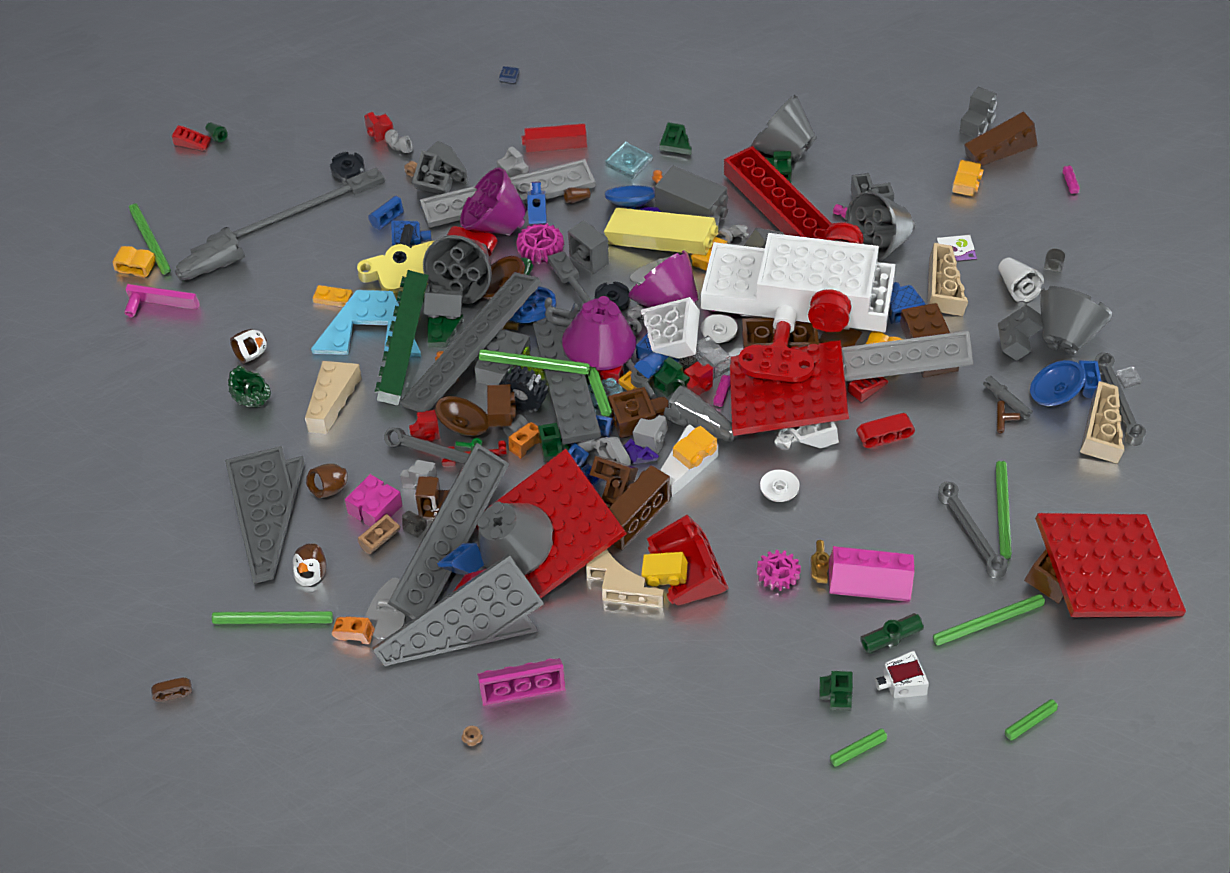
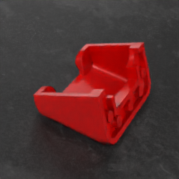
(703, 571)

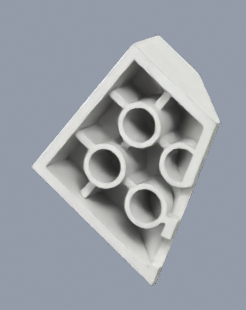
(673, 328)
(816, 435)

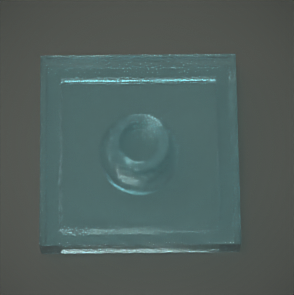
(629, 160)

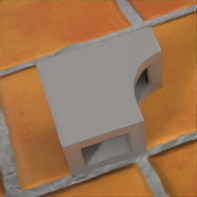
(513, 163)
(651, 433)
(421, 468)

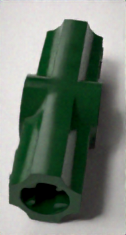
(883, 636)

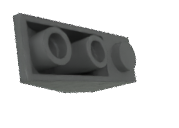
(450, 162)

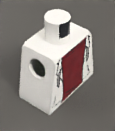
(903, 677)

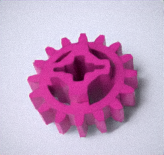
(778, 570)

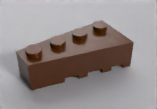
(1003, 140)

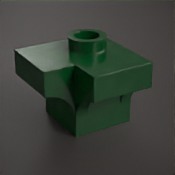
(782, 162)
(670, 377)
(551, 441)
(838, 689)

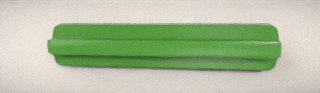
(1031, 719)
(858, 747)

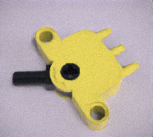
(395, 263)

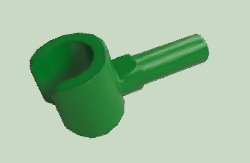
(469, 445)

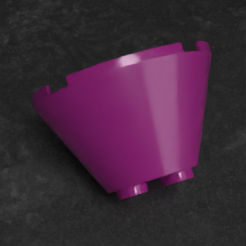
(494, 205)
(667, 283)
(599, 336)

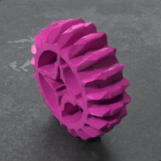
(539, 242)

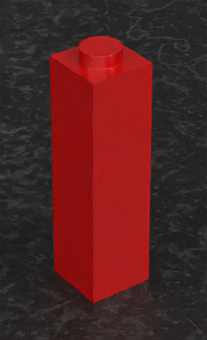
(555, 138)

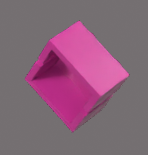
(374, 499)

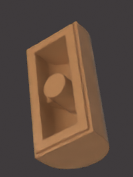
(378, 534)

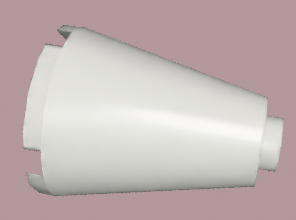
(1021, 280)

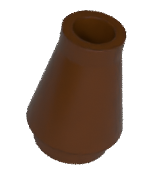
(575, 195)

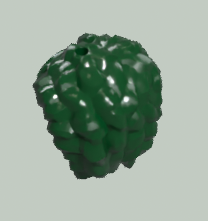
(248, 387)

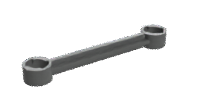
(1124, 409)
(425, 446)
(973, 530)

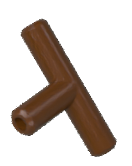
(1002, 416)

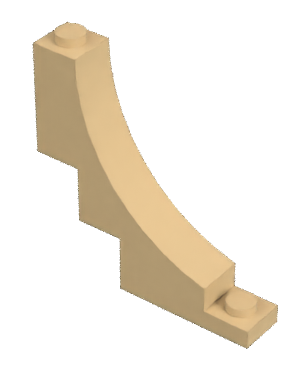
(621, 584)

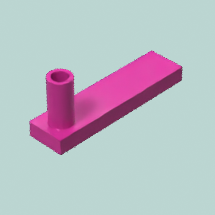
(158, 296)

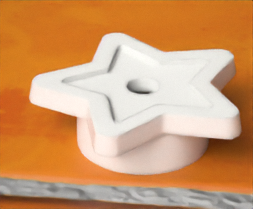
(786, 441)

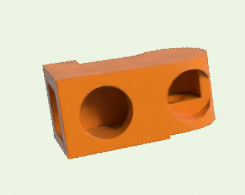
(523, 439)
(353, 629)

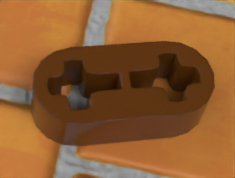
(171, 689)

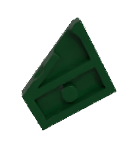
(675, 139)
(441, 330)

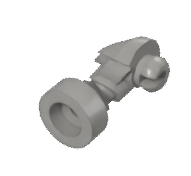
(403, 144)
(734, 231)
(632, 315)

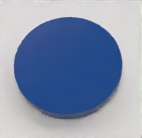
(534, 306)

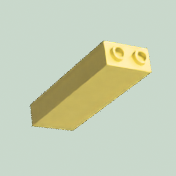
(661, 231)

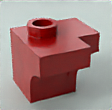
(377, 126)
(700, 378)
(426, 426)

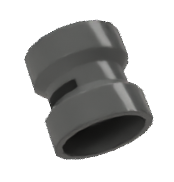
(517, 423)

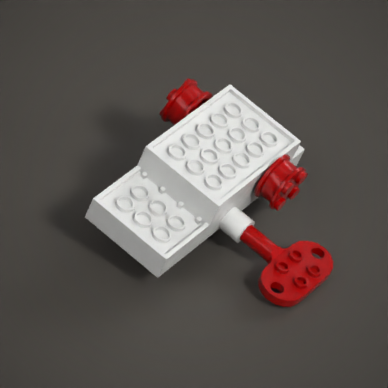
(801, 279)

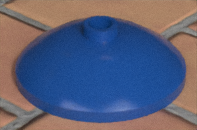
(630, 196)
(1057, 383)

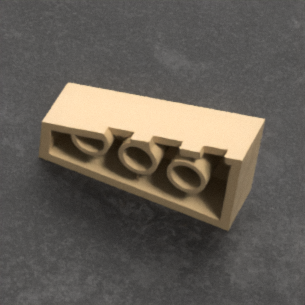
(945, 282)
(330, 394)
(1103, 427)

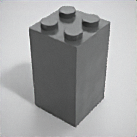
(690, 195)

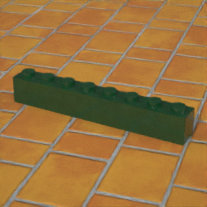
(402, 338)

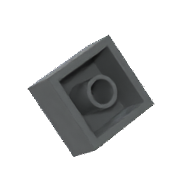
(588, 247)

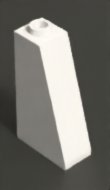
(679, 473)

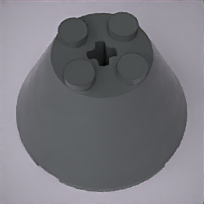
(786, 131)
(880, 221)
(459, 266)
(1070, 318)
(515, 530)

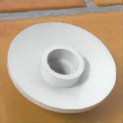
(719, 327)
(776, 480)

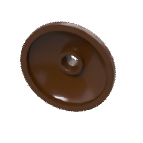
(501, 272)
(462, 416)

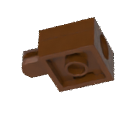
(633, 405)

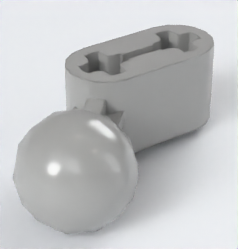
(607, 447)

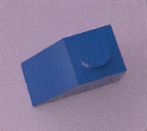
(463, 559)

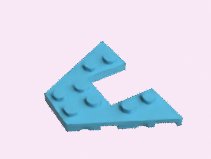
(363, 308)

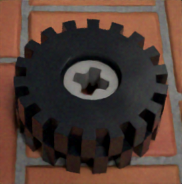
(528, 388)

